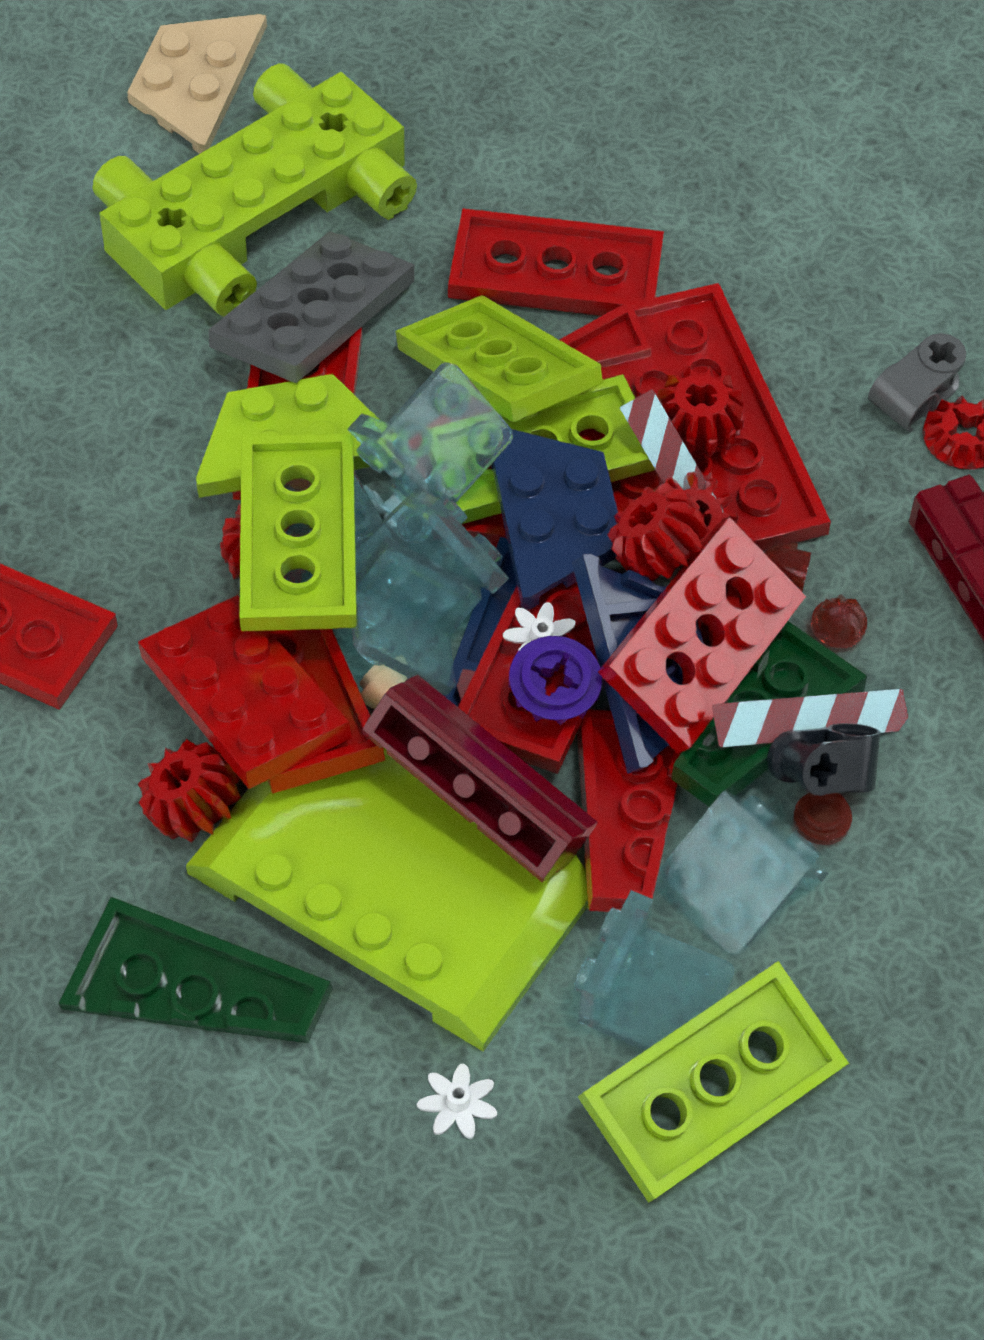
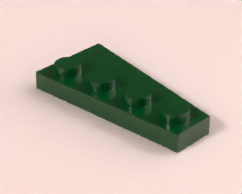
(787, 669)
(186, 978)

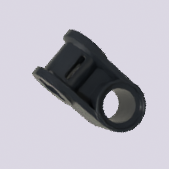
(827, 758)

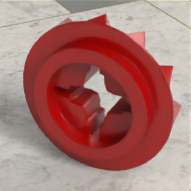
(952, 448)

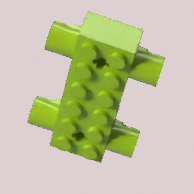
(194, 221)

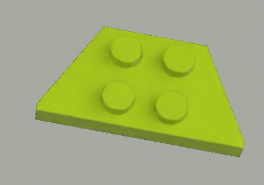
(283, 408)

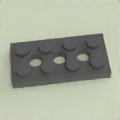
(311, 306)

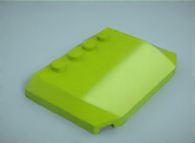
(397, 890)

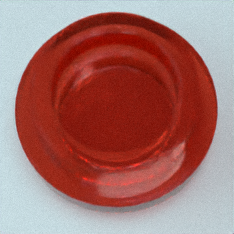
(822, 818)

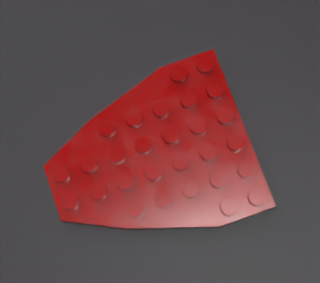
(760, 468)

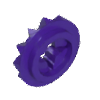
(545, 657)

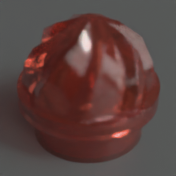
(791, 562)
(839, 622)

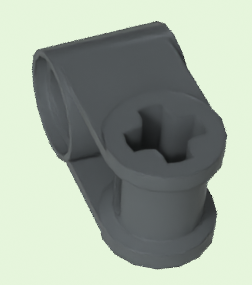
(919, 380)

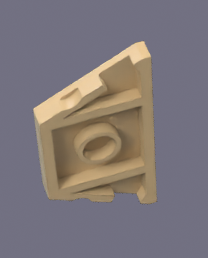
(195, 74)

